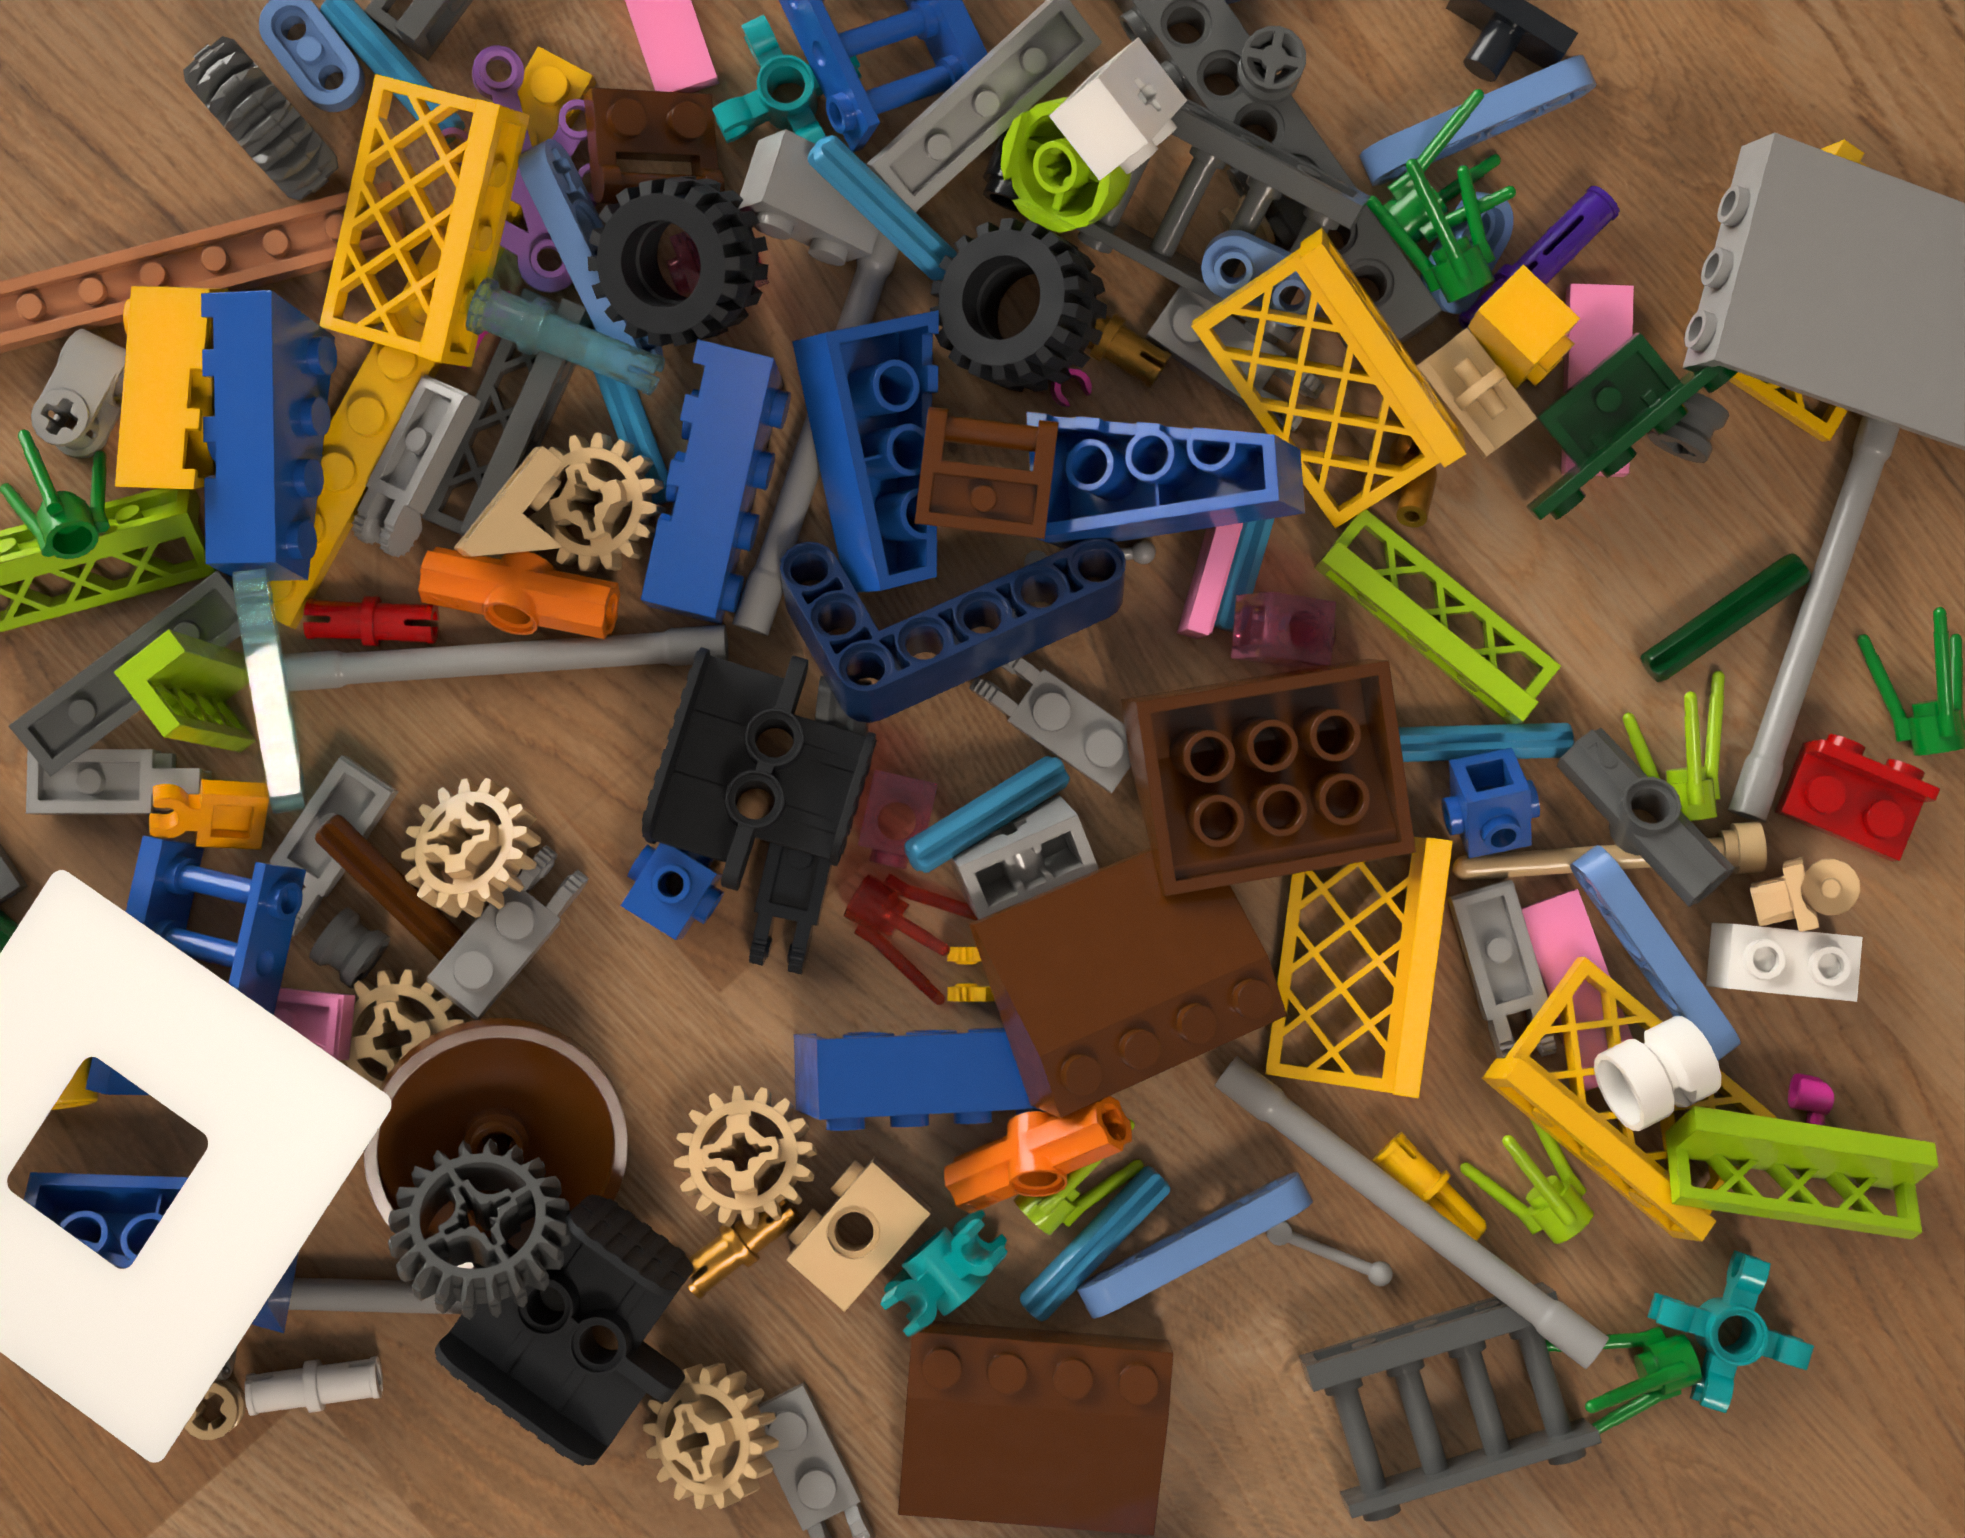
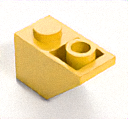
(1524, 328)

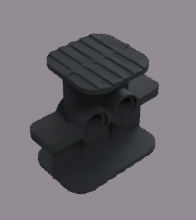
(716, 760)
(547, 1363)

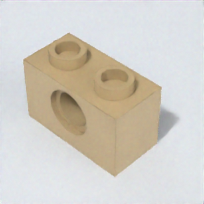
(844, 1268)

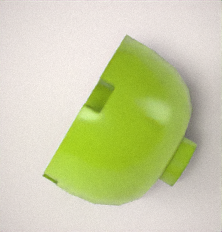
(1058, 184)

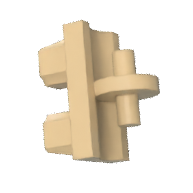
(1476, 393)
(1801, 894)

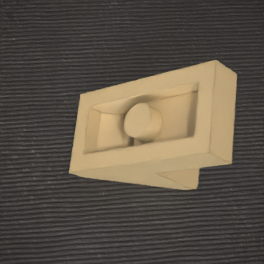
(502, 524)

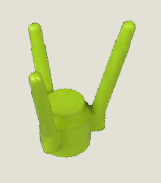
(1696, 783)
(1554, 1203)
(1063, 1207)

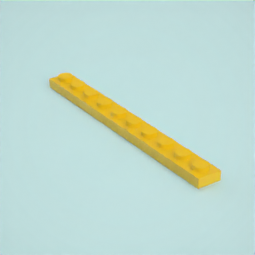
(391, 375)

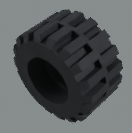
(631, 269)
(976, 285)

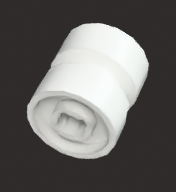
(1651, 1077)

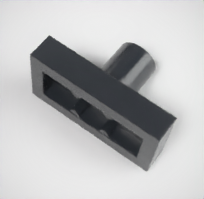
(1510, 28)

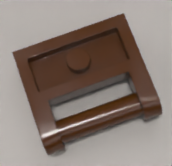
(651, 129)
(983, 495)

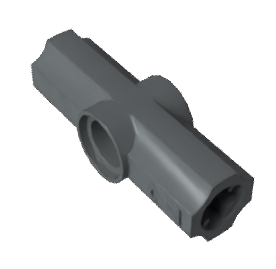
(1672, 844)

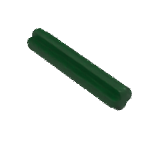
(1725, 617)

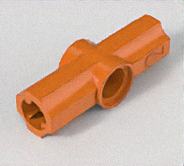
(519, 592)
(1037, 1154)

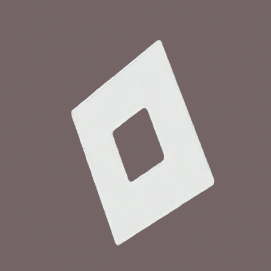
(281, 1140)

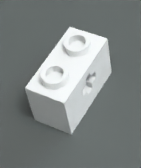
(1120, 111)
(1784, 961)

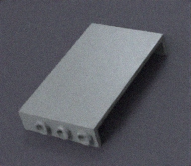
(1838, 288)

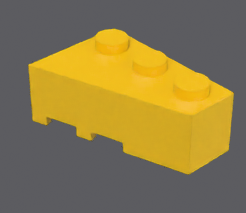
(165, 390)

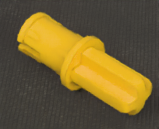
(1417, 1174)

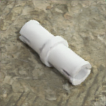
(313, 1385)

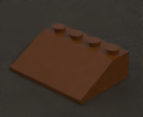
(1270, 775)
(1121, 981)
(1035, 1427)

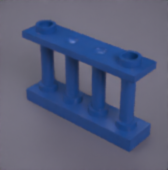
(850, 108)
(162, 900)

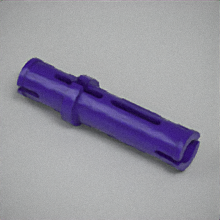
(1557, 245)

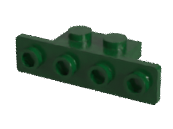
(1611, 412)

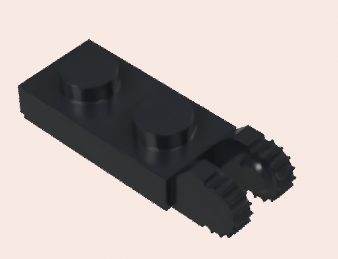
(793, 890)

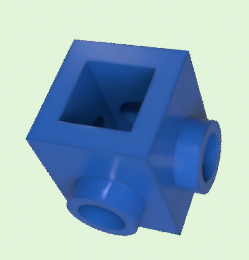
(1490, 803)
(651, 895)

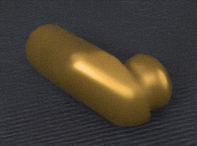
(1418, 493)

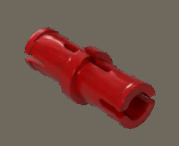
(371, 621)

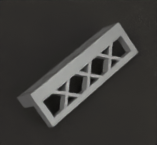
(985, 102)

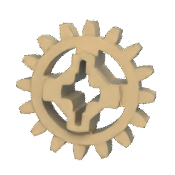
(604, 527)
(471, 848)
(391, 1014)
(741, 1130)
(712, 1437)

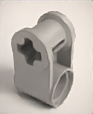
(85, 389)

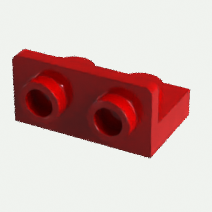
(1855, 796)

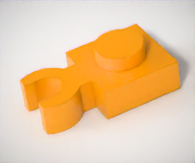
(221, 815)

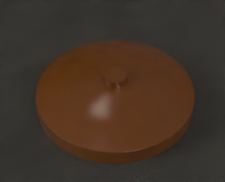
(505, 1085)

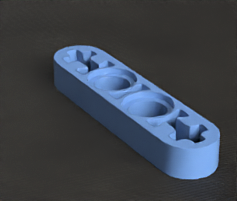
(1495, 114)
(569, 221)
(1652, 948)
(1195, 1245)

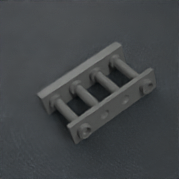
(1271, 175)
(1401, 1354)

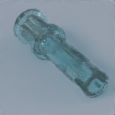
(537, 328)

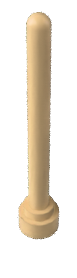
(1741, 845)

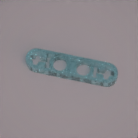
(269, 690)

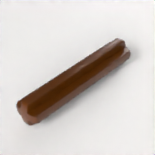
(387, 885)

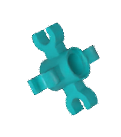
(744, 113)
(944, 1272)
(1744, 1284)

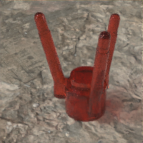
(879, 909)

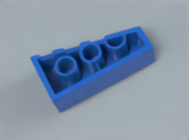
(868, 421)
(265, 432)
(1163, 480)
(716, 484)
(907, 1077)
(119, 1215)

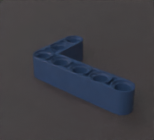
(943, 628)

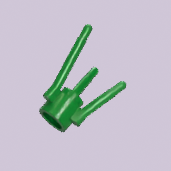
(1406, 204)
(1458, 266)
(64, 521)
(1935, 724)
(1662, 1372)

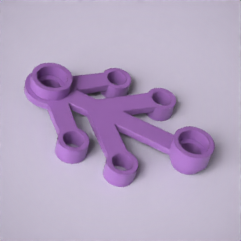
(514, 239)

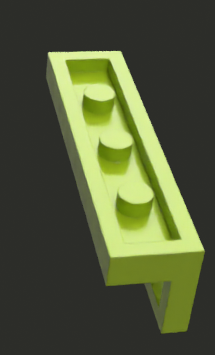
(134, 524)
(1432, 635)
(186, 688)
(1803, 1150)

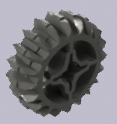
(260, 118)
(521, 1197)

